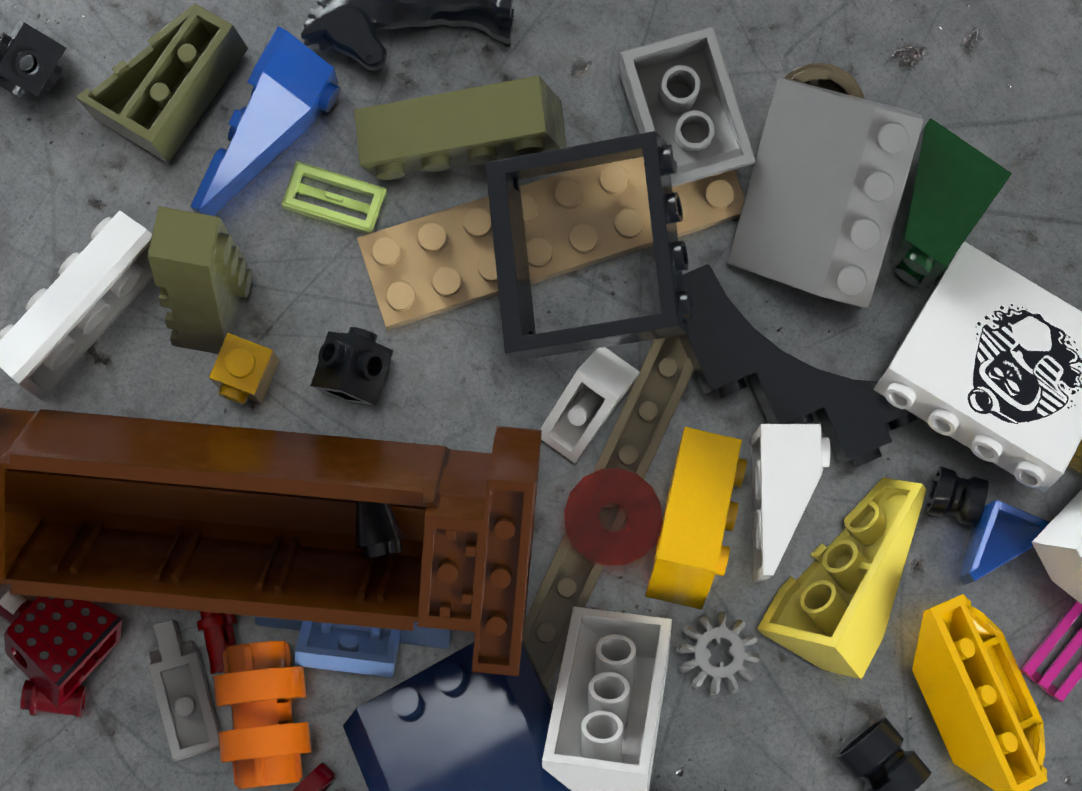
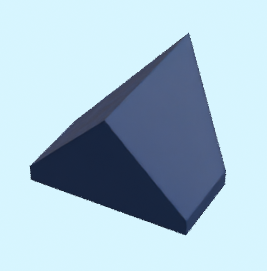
(998, 538)

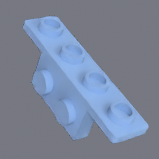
(354, 647)

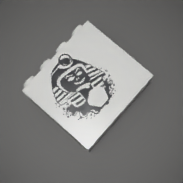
(995, 368)

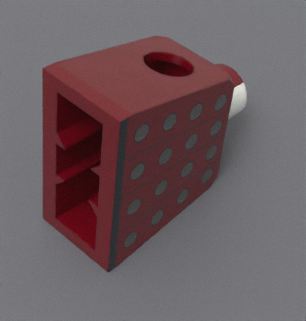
(57, 640)

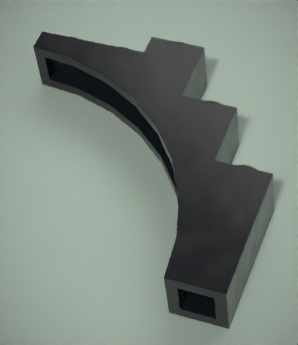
(728, 349)

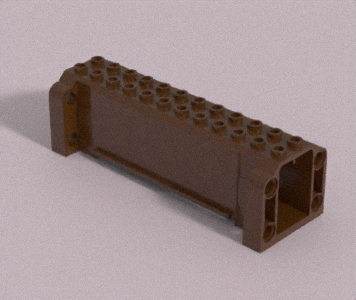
(270, 523)

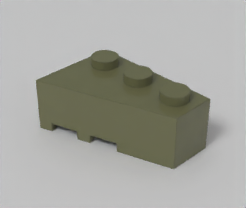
(169, 83)

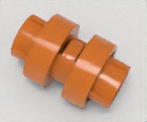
(260, 690)

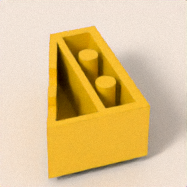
(695, 518)

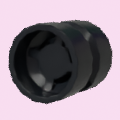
(881, 761)

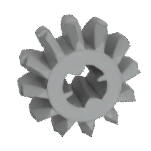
(734, 651)

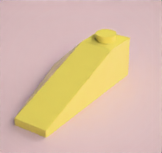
(845, 597)

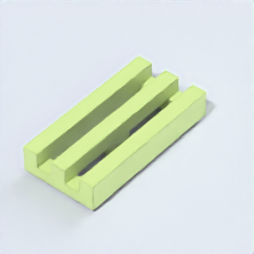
(333, 217)

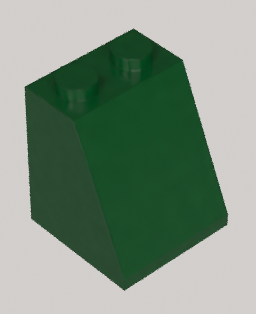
(941, 203)

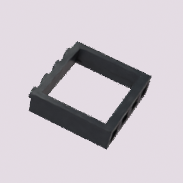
(512, 259)

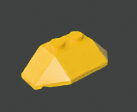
(979, 697)

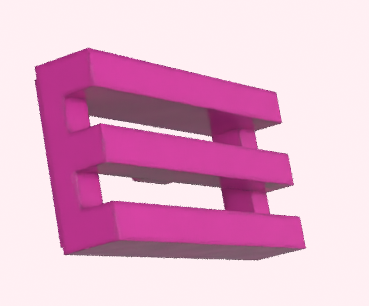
(1074, 675)

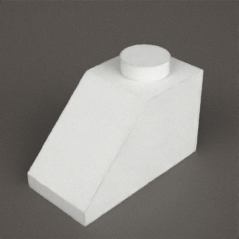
(588, 403)

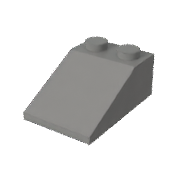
(689, 101)

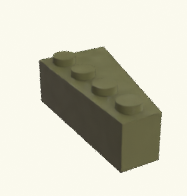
(460, 128)
(198, 277)

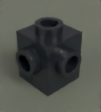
(44, 67)
(352, 366)

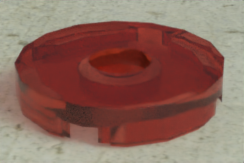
(617, 488)

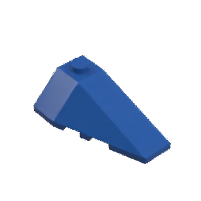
(285, 101)

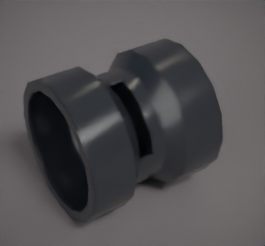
(957, 496)

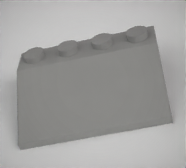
(825, 191)

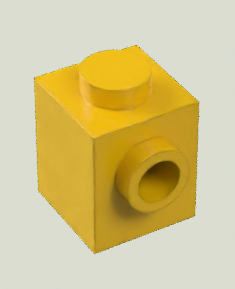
(243, 370)

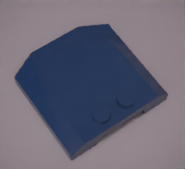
(456, 730)

